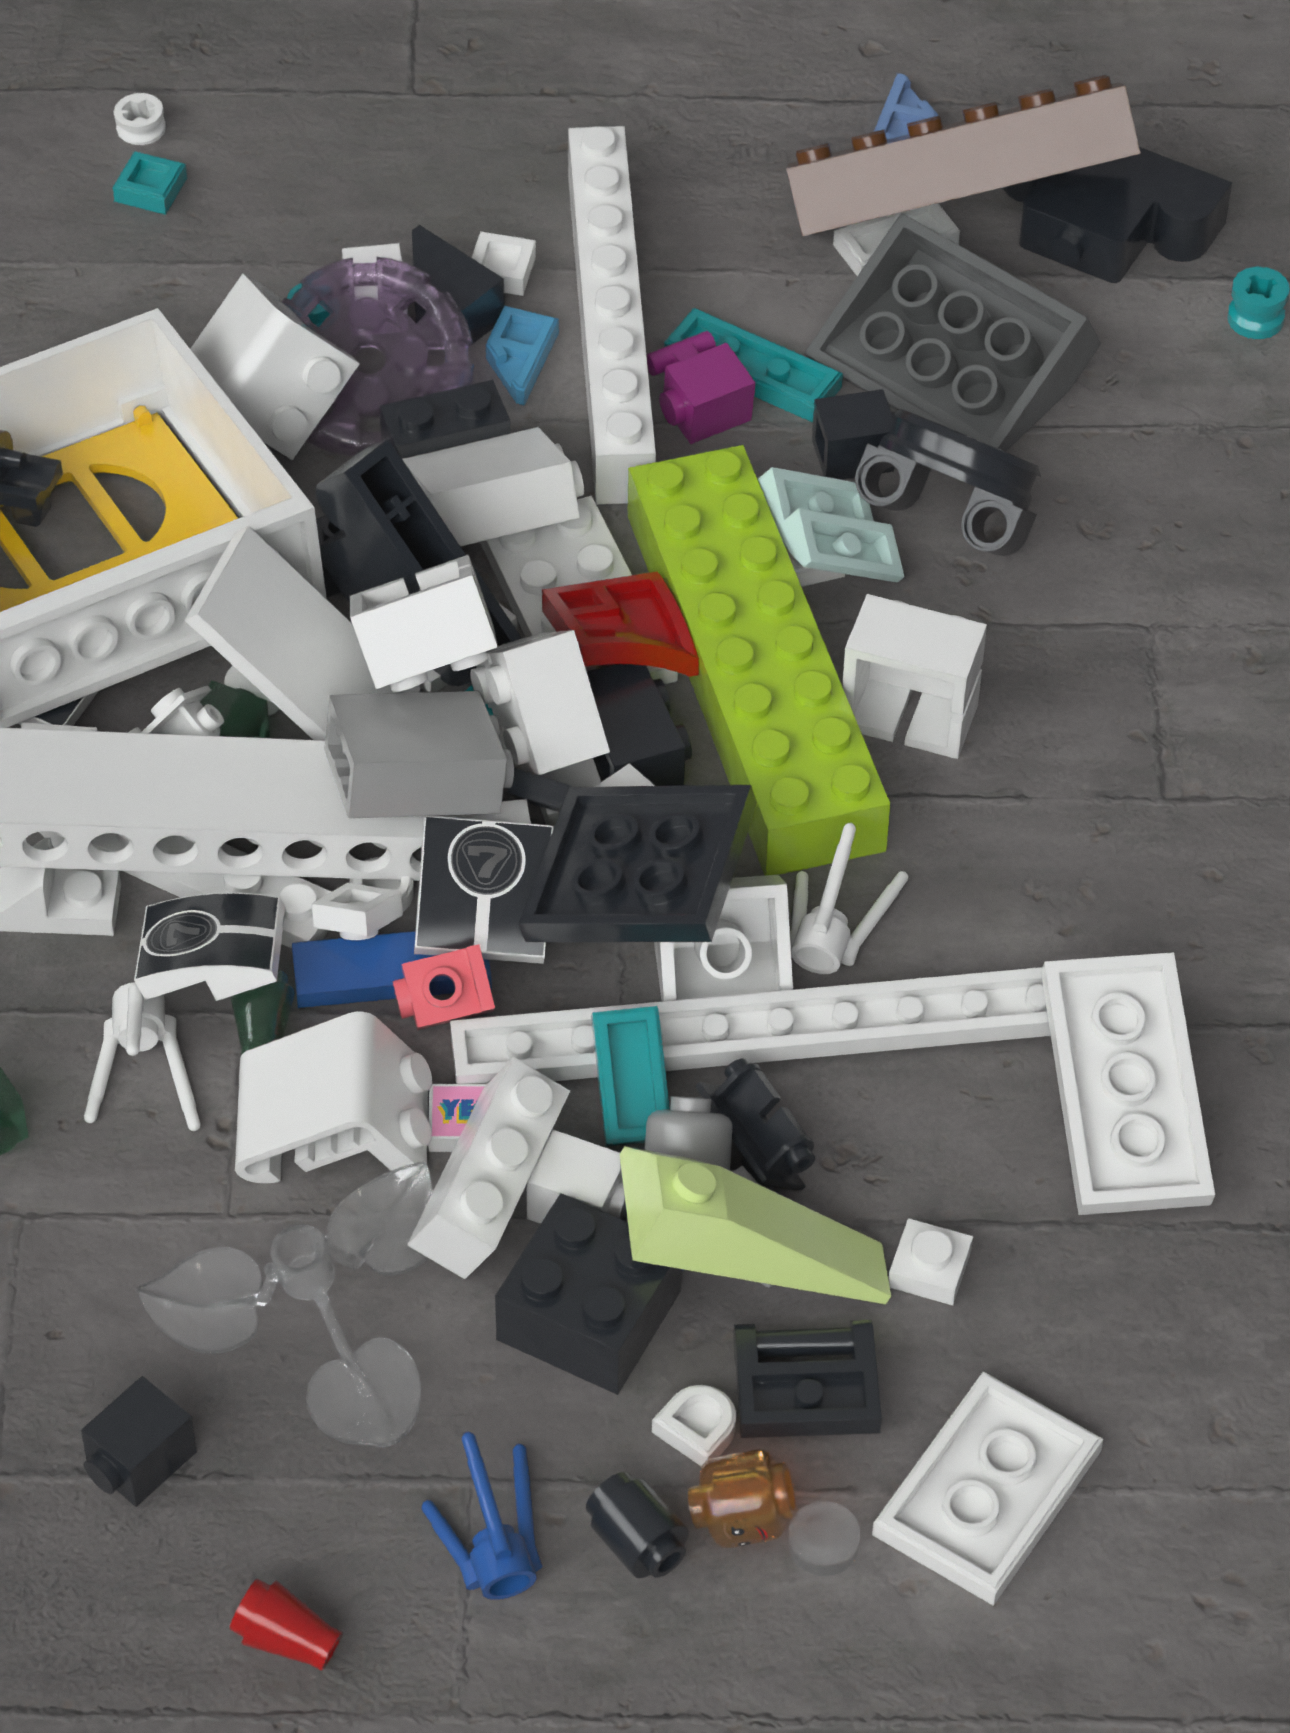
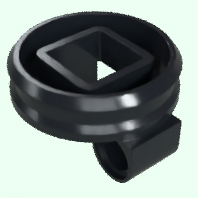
(921, 445)

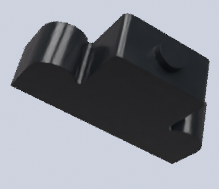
(1112, 210)
(390, 534)

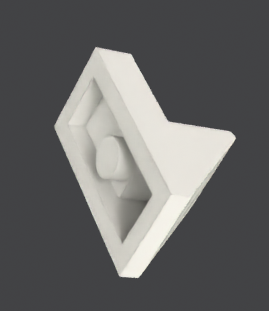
(58, 899)

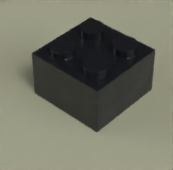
(583, 1297)

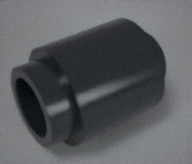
(637, 1525)

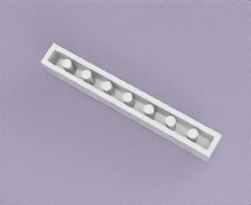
(609, 309)

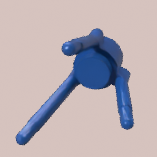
(501, 1560)

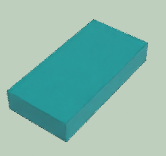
(629, 1071)

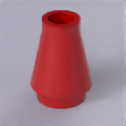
(282, 1625)

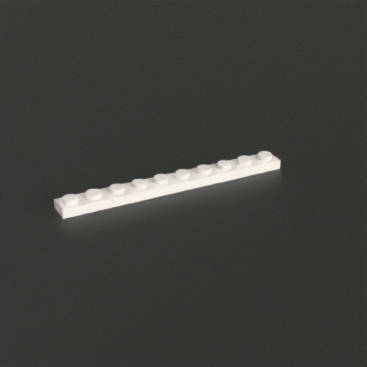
(771, 1025)

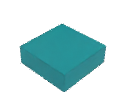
(149, 182)

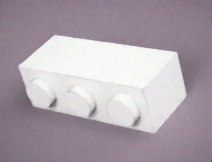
(489, 1168)

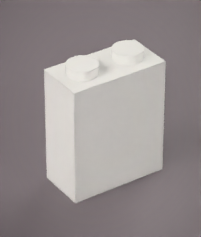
(500, 485)

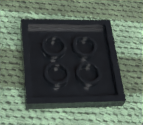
(639, 864)

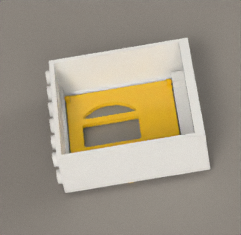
(102, 412)

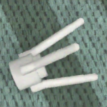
(822, 937)
(138, 1027)

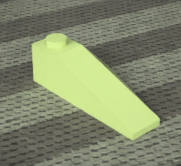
(728, 1226)

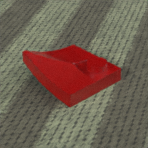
(624, 622)

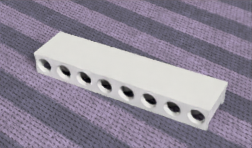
(191, 789)

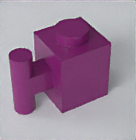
(703, 386)

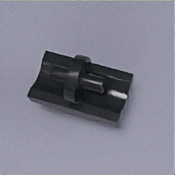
(26, 482)

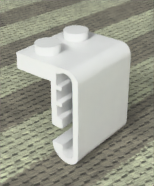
(272, 365)
(332, 1097)

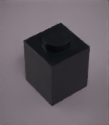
(845, 428)
(137, 1442)

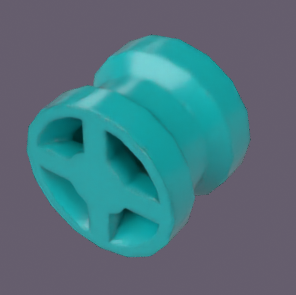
(1258, 302)

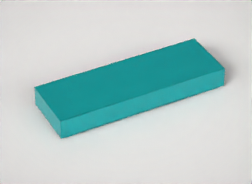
(779, 374)

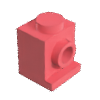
(471, 983)

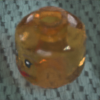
(743, 1498)

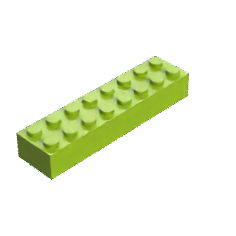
(761, 660)

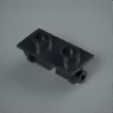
(770, 1148)

